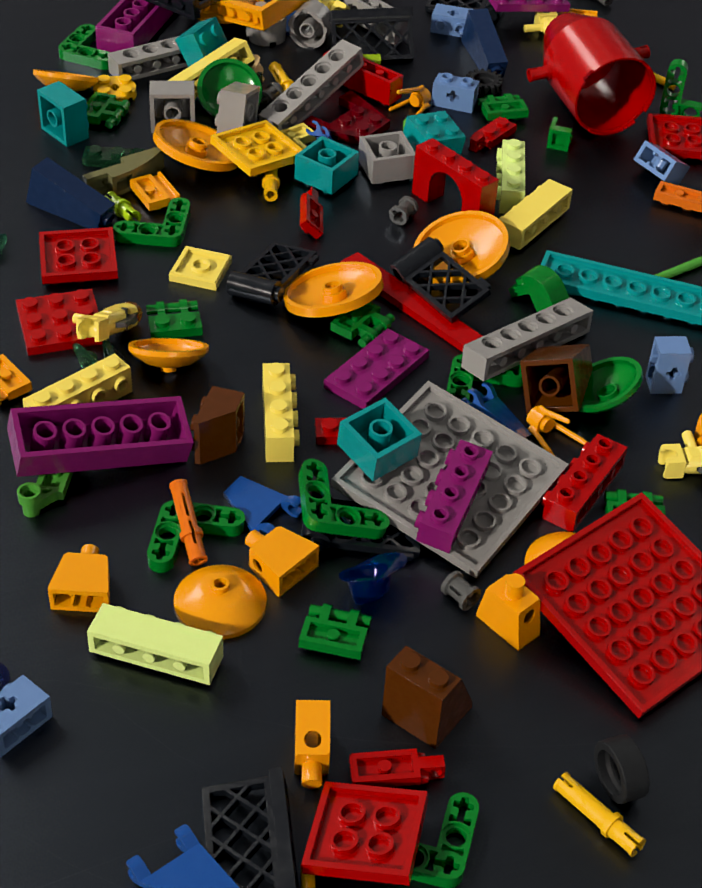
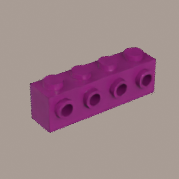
(453, 496)

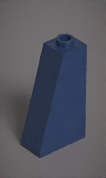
(483, 42)
(67, 196)

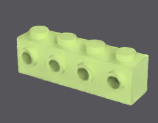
(511, 174)
(155, 643)

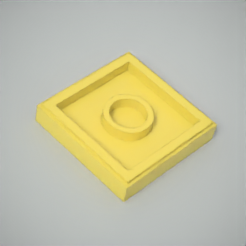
(200, 268)

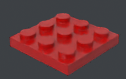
(676, 134)
(77, 255)
(49, 323)
(365, 833)

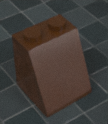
(556, 377)
(423, 697)

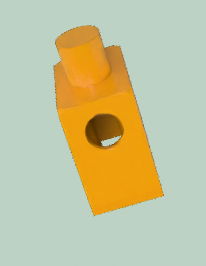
(281, 558)
(80, 581)
(511, 610)
(312, 741)

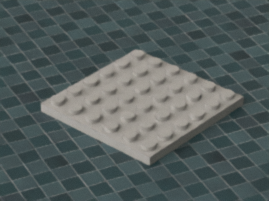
(508, 495)

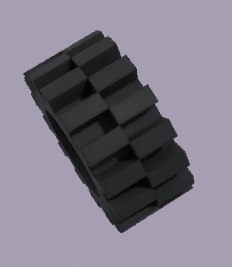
(489, 83)

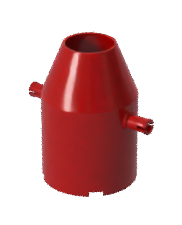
(596, 72)

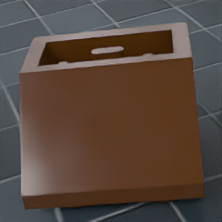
(218, 424)

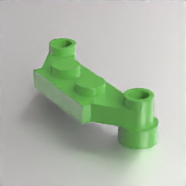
(43, 492)

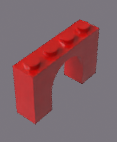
(435, 161)

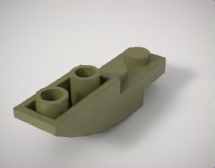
(117, 176)

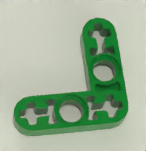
(77, 50)
(679, 104)
(134, 231)
(509, 378)
(373, 522)
(170, 524)
(446, 853)

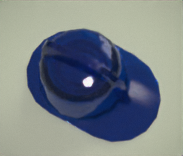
(372, 577)

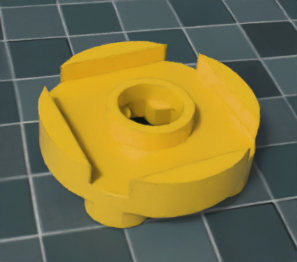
(120, 86)

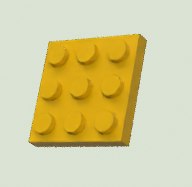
(256, 147)

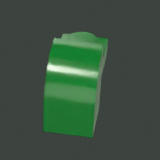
(542, 285)

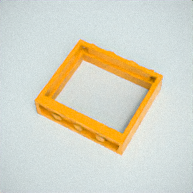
(252, 15)

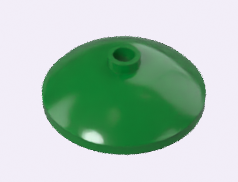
(219, 75)
(611, 384)

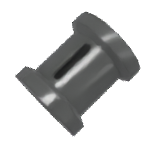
(268, 93)
(406, 207)
(461, 590)

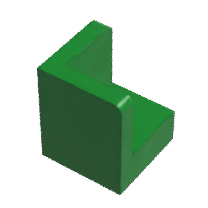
(559, 137)

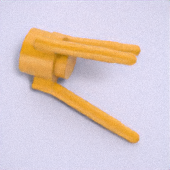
(419, 97)
(543, 420)

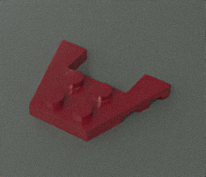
(359, 121)

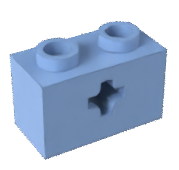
(448, 20)
(455, 92)
(661, 163)
(669, 364)
(22, 711)

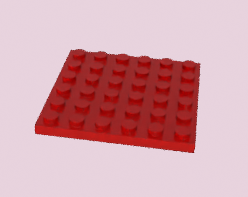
(627, 601)

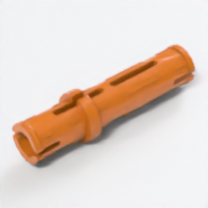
(190, 532)

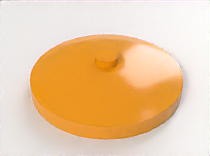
(191, 145)
(472, 240)
(333, 289)

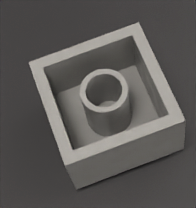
(171, 101)
(237, 106)
(386, 157)

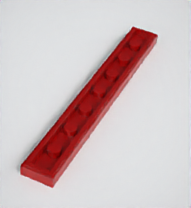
(416, 307)

